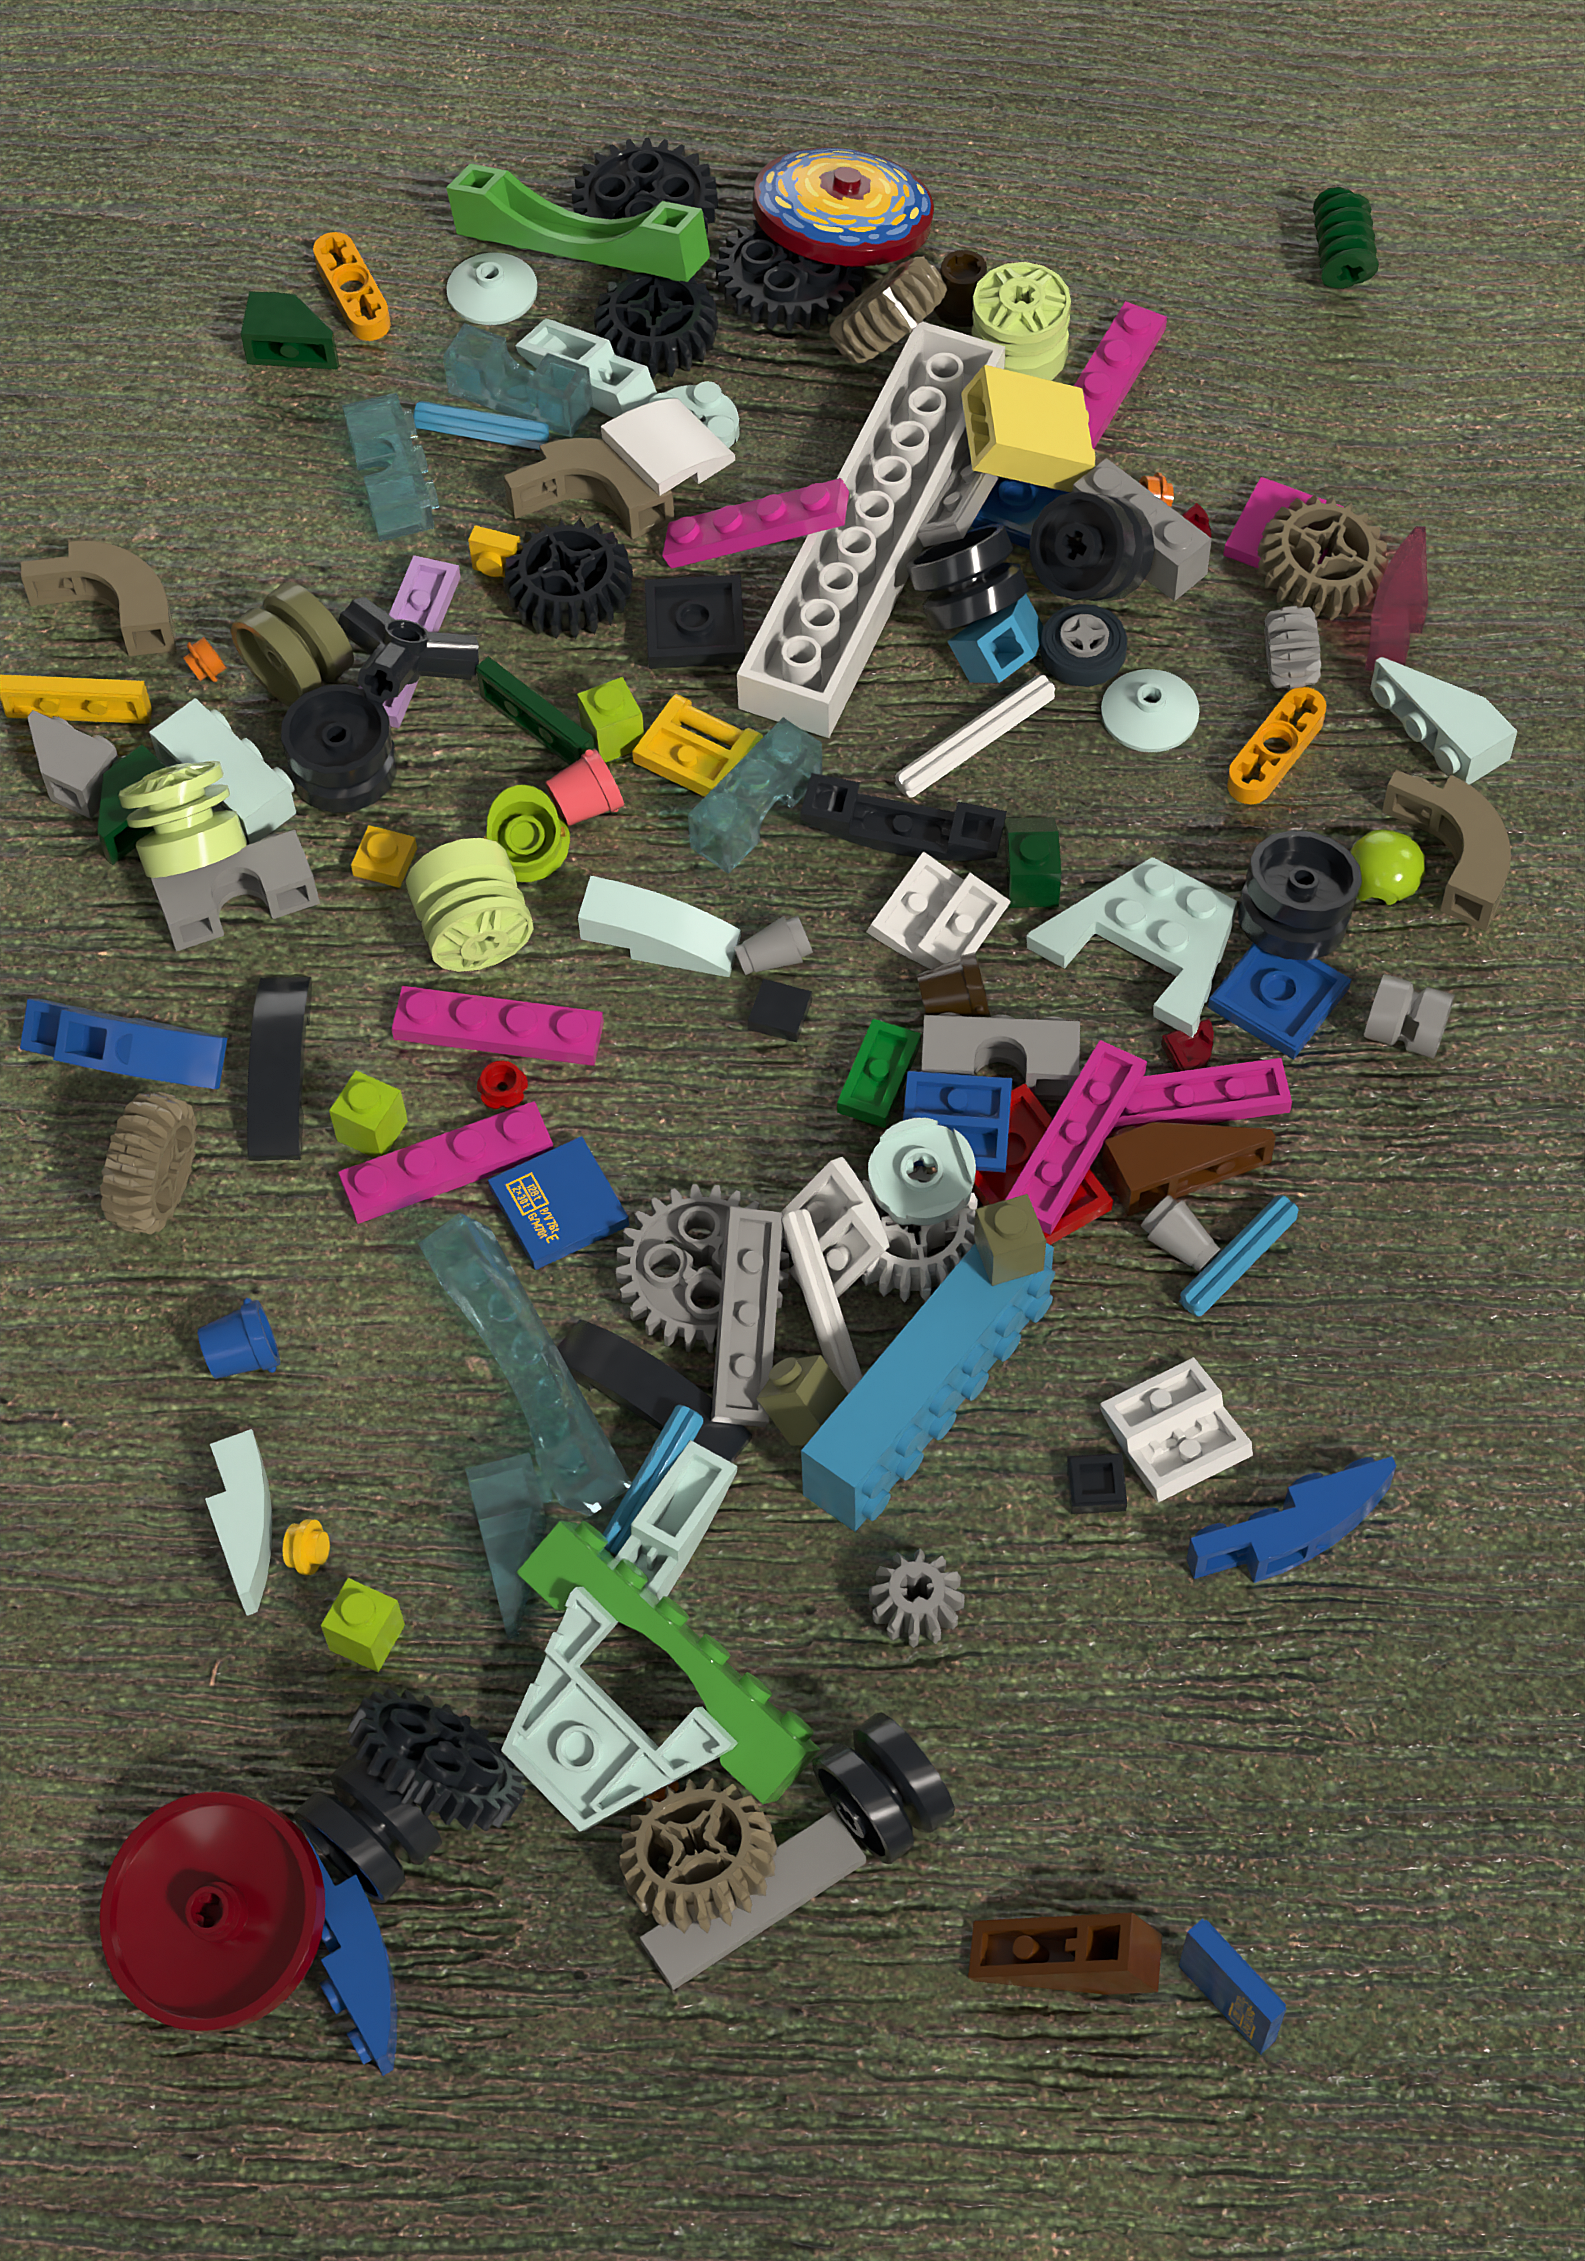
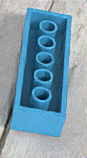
(918, 1387)

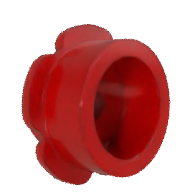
(499, 1074)

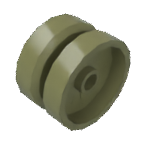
(292, 643)

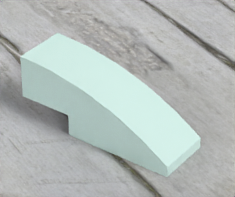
(615, 381)
(657, 928)
(243, 1515)
(677, 1516)

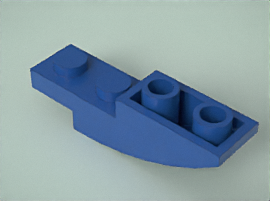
(123, 1044)
(1313, 1518)
(359, 1971)

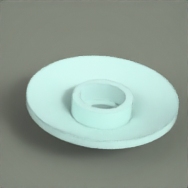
(492, 288)
(1145, 724)

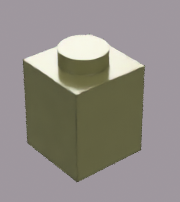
(1009, 1239)
(801, 1397)

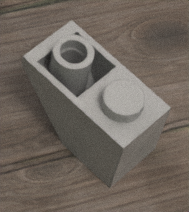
(71, 762)

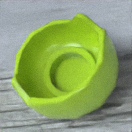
(1389, 865)

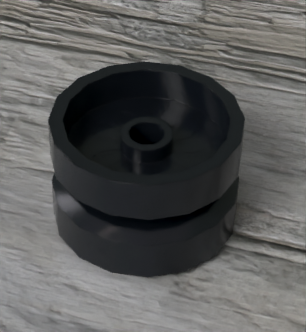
(1091, 546)
(967, 577)
(339, 748)
(1299, 895)
(883, 1788)
(367, 1829)

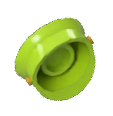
(529, 830)

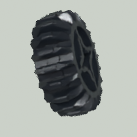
(657, 321)
(568, 578)

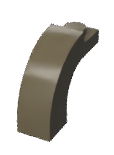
(588, 471)
(111, 577)
(1471, 832)

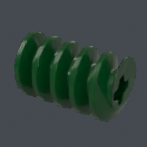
(1344, 238)

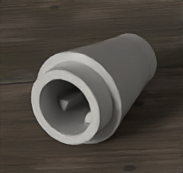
(774, 946)
(1180, 1233)

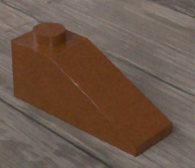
(1179, 1159)
(1068, 1953)

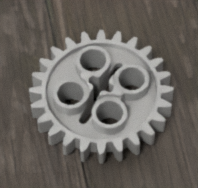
(671, 1299)

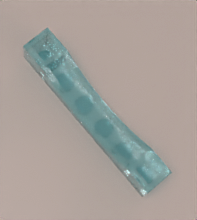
(562, 1425)

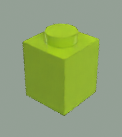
(611, 718)
(368, 1115)
(363, 1625)

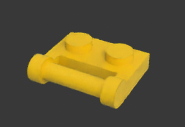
(687, 756)

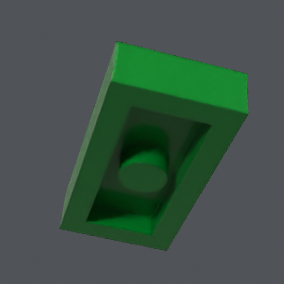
(879, 1073)

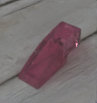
(1399, 602)

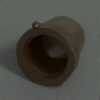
(960, 274)
(955, 988)

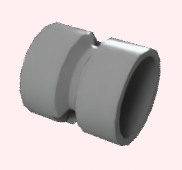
(1390, 1018)

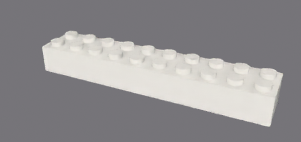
(854, 573)

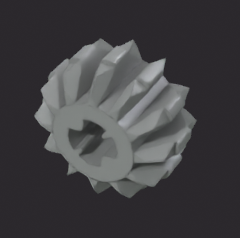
(1292, 647)
(922, 1615)

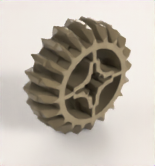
(888, 310)
(1298, 539)
(148, 1162)
(702, 1875)

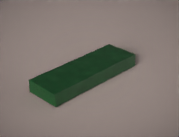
(532, 712)

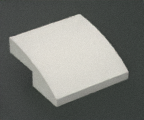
(666, 444)
(937, 914)
(843, 1222)
(1176, 1429)

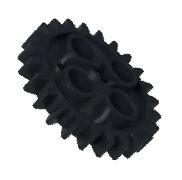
(641, 179)
(781, 283)
(436, 1759)

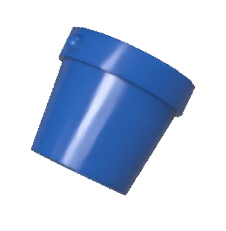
(239, 1342)

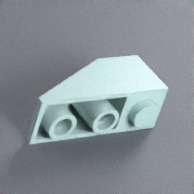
(1452, 723)

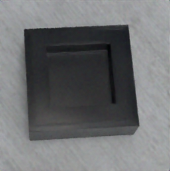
(780, 1010)
(1096, 1483)

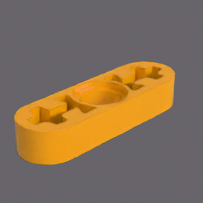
(351, 302)
(1276, 765)

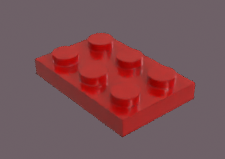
(1026, 1128)

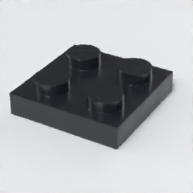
(694, 621)

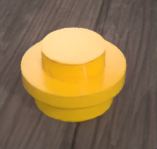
(305, 1546)

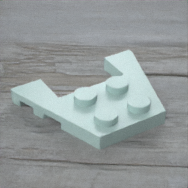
(1159, 918)
(583, 1744)

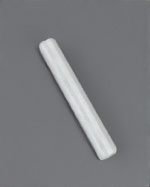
(974, 736)
(821, 1297)

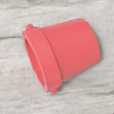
(584, 789)

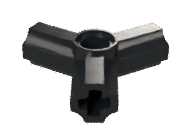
(403, 650)

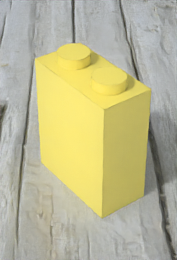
(1027, 428)

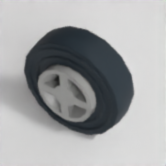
(1101, 640)

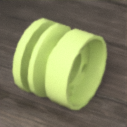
(1026, 313)
(180, 810)
(469, 904)

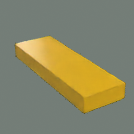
(76, 698)

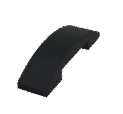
(899, 826)
(277, 1068)
(644, 1385)

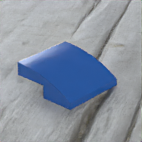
(969, 1104)

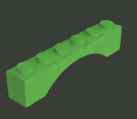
(501, 209)
(770, 1745)

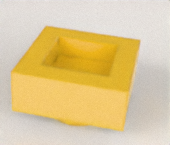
(490, 550)
(384, 856)

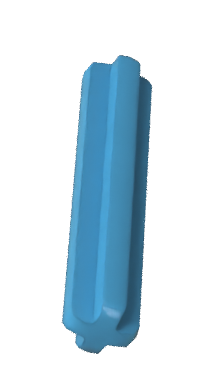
(480, 425)
(1238, 1255)
(674, 1437)

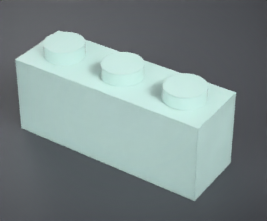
(256, 791)

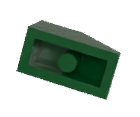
(286, 333)
(113, 829)
(1032, 862)

